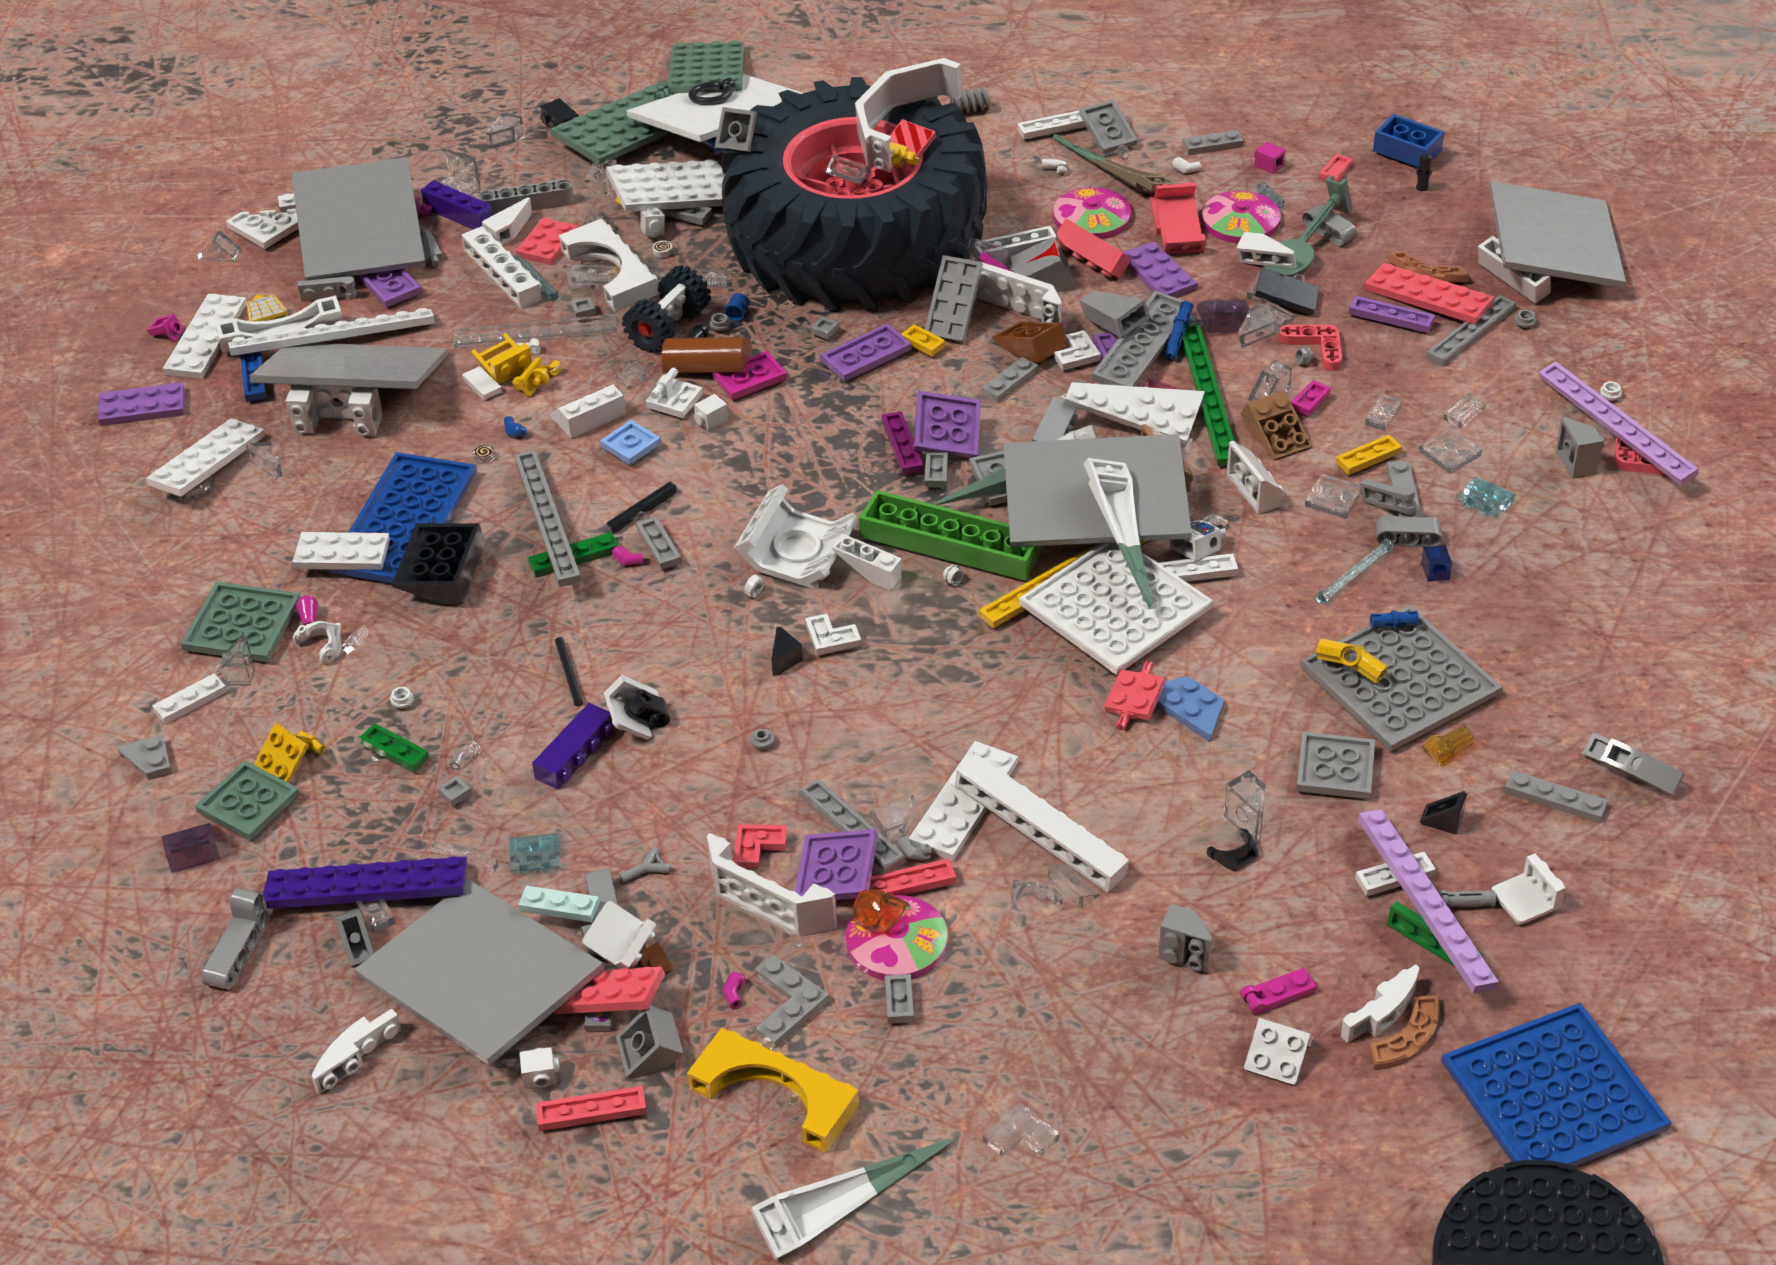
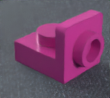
(166, 325)

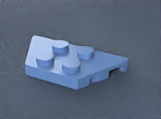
(1191, 705)

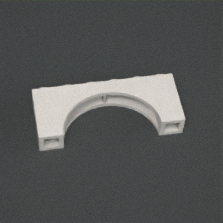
(600, 241)

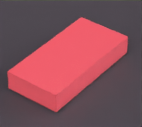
(1336, 167)

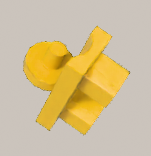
(532, 377)

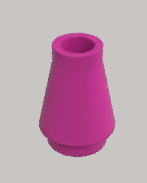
(307, 609)

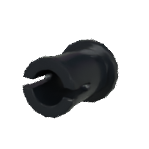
(699, 331)

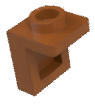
(654, 956)

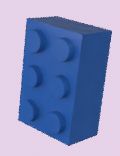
(1407, 140)

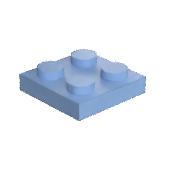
(630, 442)

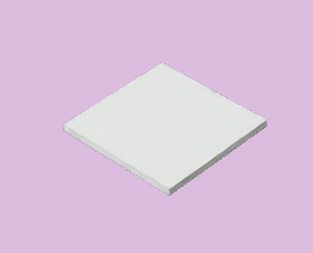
(1104, 612)

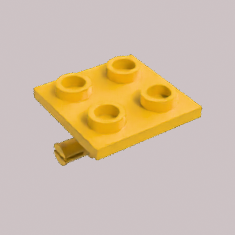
(285, 750)

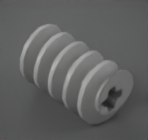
(973, 99)

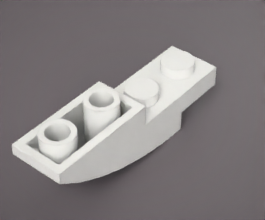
(1388, 1006)
(345, 1052)

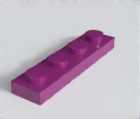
(902, 443)

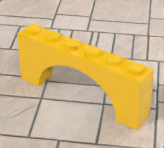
(736, 1059)

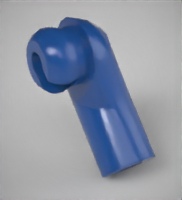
(514, 429)

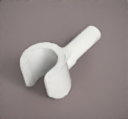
(533, 345)

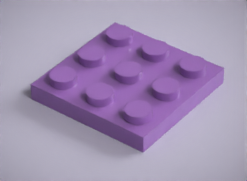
(947, 424)
(838, 862)

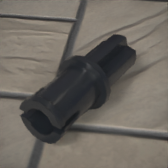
(1424, 172)

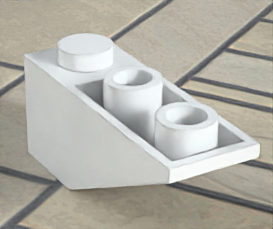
(509, 222)
(872, 563)

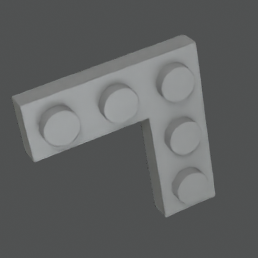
(802, 1002)

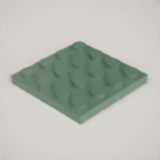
(240, 612)

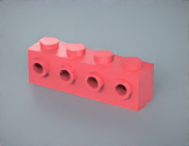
(1093, 249)

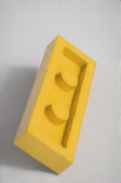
(1368, 454)

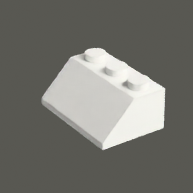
(590, 411)
(1253, 479)

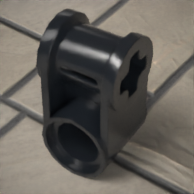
(648, 709)

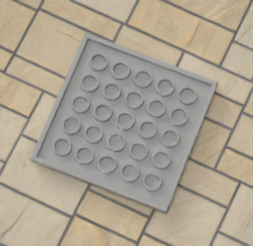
(1423, 686)

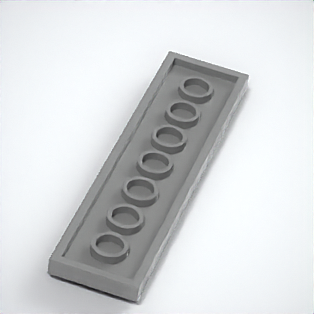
(1139, 348)

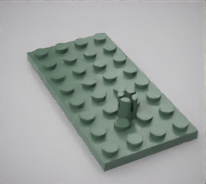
(608, 130)

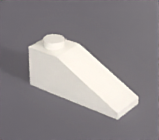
(1263, 250)

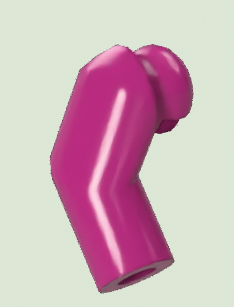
(423, 209)
(625, 557)
(730, 988)

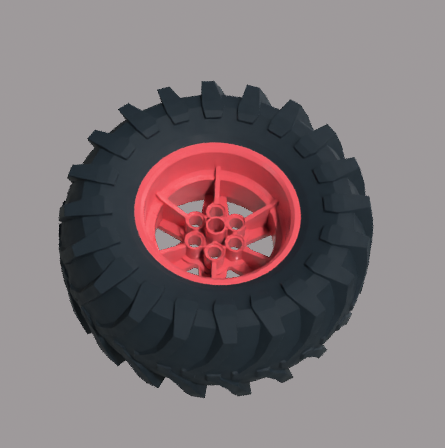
(842, 236)

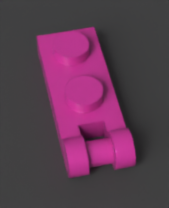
(1278, 991)

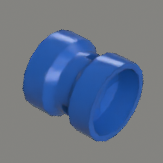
(737, 307)

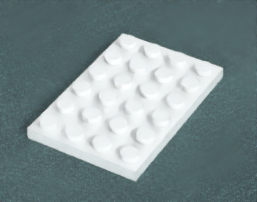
(667, 185)

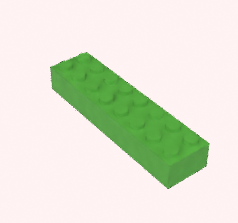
(945, 534)

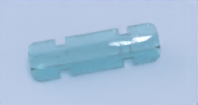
(1267, 191)

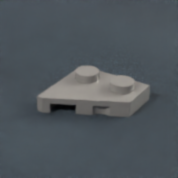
(148, 756)

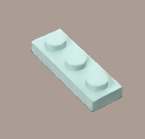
(559, 903)

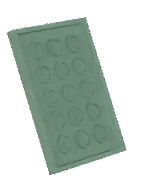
(705, 63)

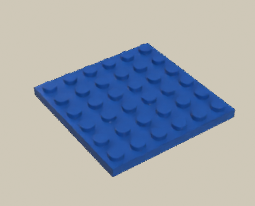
(1555, 1090)

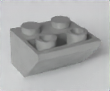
(1185, 939)

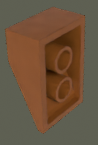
(1033, 340)

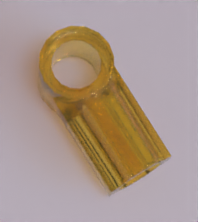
(1445, 747)

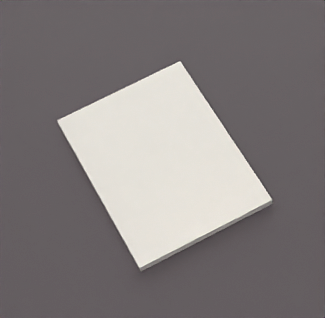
(700, 121)

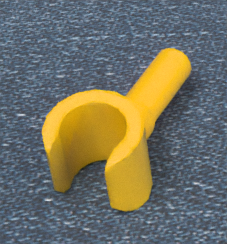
(552, 368)

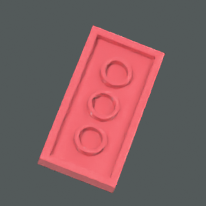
(616, 991)

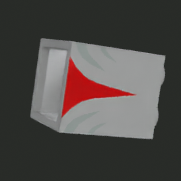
(1046, 264)

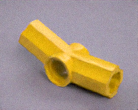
(1364, 664)

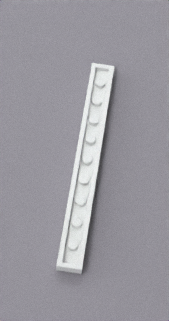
(325, 332)

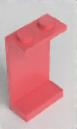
(1179, 219)

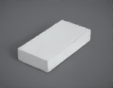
(482, 383)

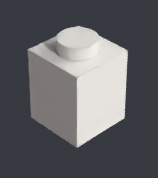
(711, 412)

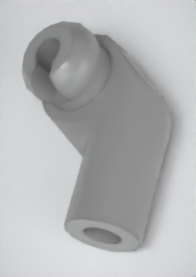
(919, 853)

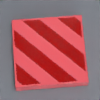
(913, 136)

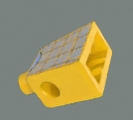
(265, 308)

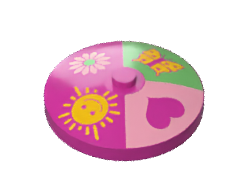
(1095, 210)
(1238, 212)
(908, 948)

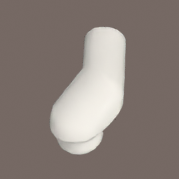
(1060, 165)
(1185, 167)

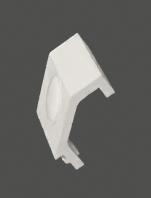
(790, 541)

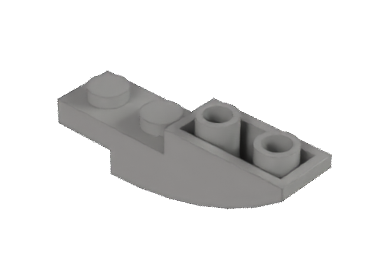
(1633, 763)

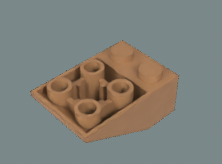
(1275, 425)

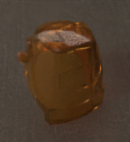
(878, 910)

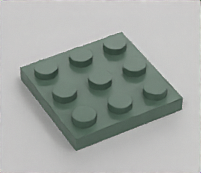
(247, 800)

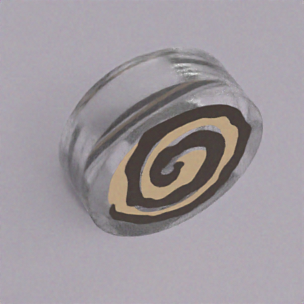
(483, 453)

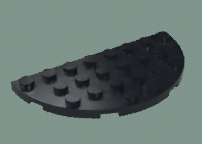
(1542, 1217)

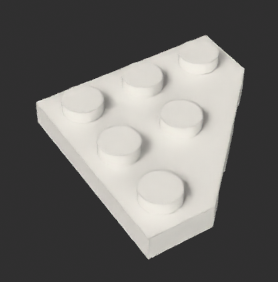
(265, 227)

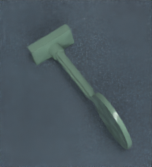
(1304, 253)

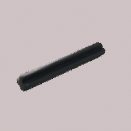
(643, 505)

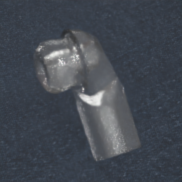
(463, 753)

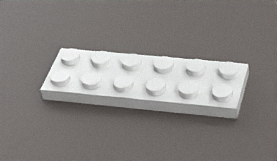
(200, 340)
(205, 457)
(954, 812)

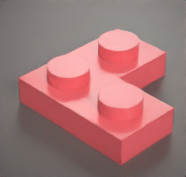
(753, 839)

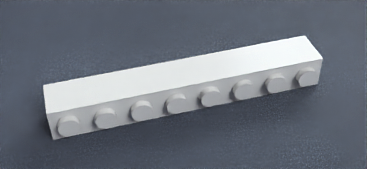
(1042, 822)

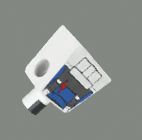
(1204, 540)

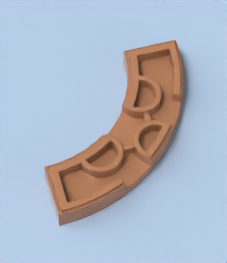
(1440, 272)
(1412, 1039)

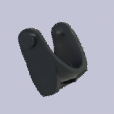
(1238, 857)

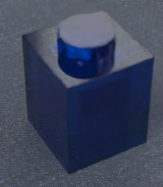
(1436, 563)

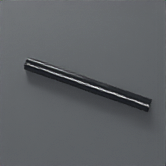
(568, 670)

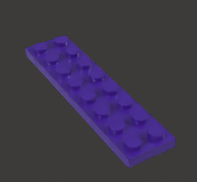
(365, 882)

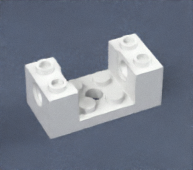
(311, 402)

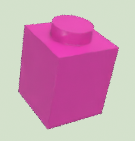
(1269, 157)

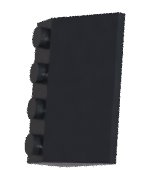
(440, 561)

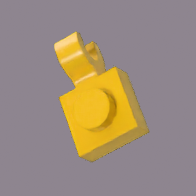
(902, 155)

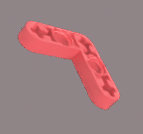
(1321, 335)
(1633, 461)

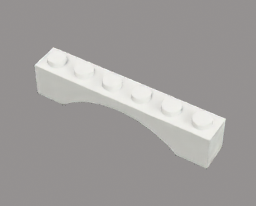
(319, 312)

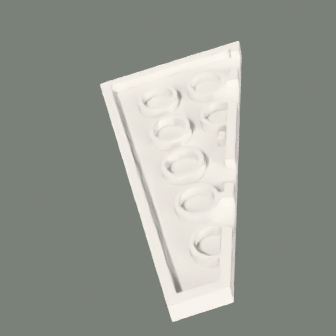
(1162, 409)

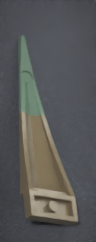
(1137, 179)

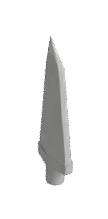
(431, 250)

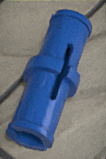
(1394, 619)

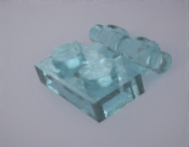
(1486, 497)
(534, 853)

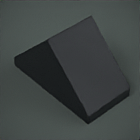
(786, 652)
(1445, 813)

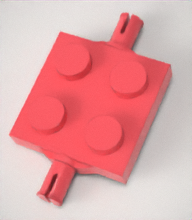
(1134, 695)

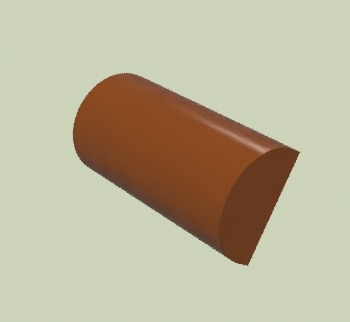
(706, 354)

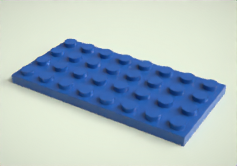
(409, 493)

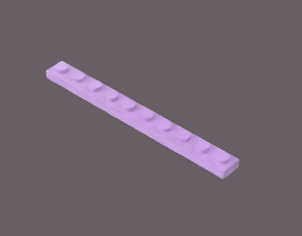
(1619, 423)
(1428, 902)

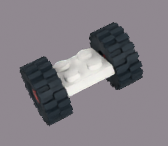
(681, 295)

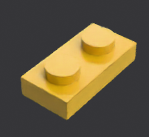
(924, 340)

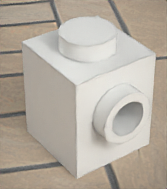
(652, 222)
(539, 1068)

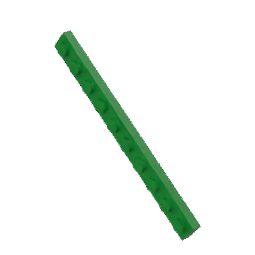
(1211, 404)

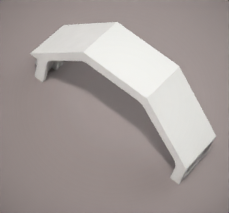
(896, 89)

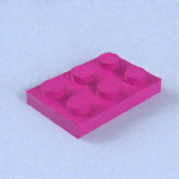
(758, 373)

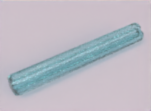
(547, 289)

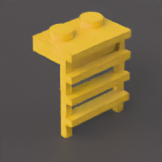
(506, 364)

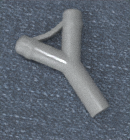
(646, 866)

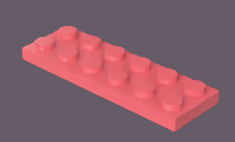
(1429, 293)

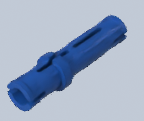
(1180, 322)

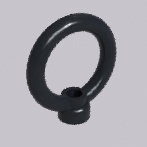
(726, 87)

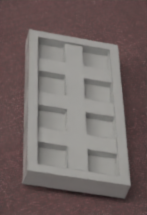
(953, 298)

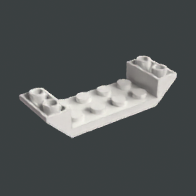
(1019, 293)
(763, 897)

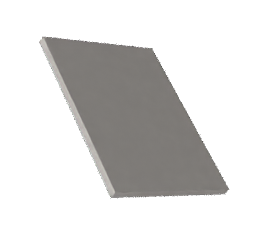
(357, 219)
(1556, 234)
(350, 365)
(1055, 505)
(479, 971)

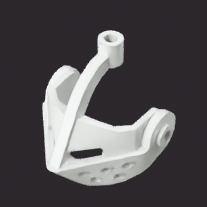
(318, 628)

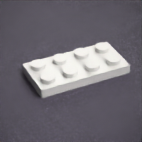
(341, 551)

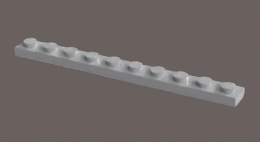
(547, 519)

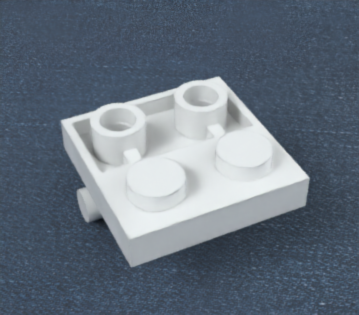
(673, 395)

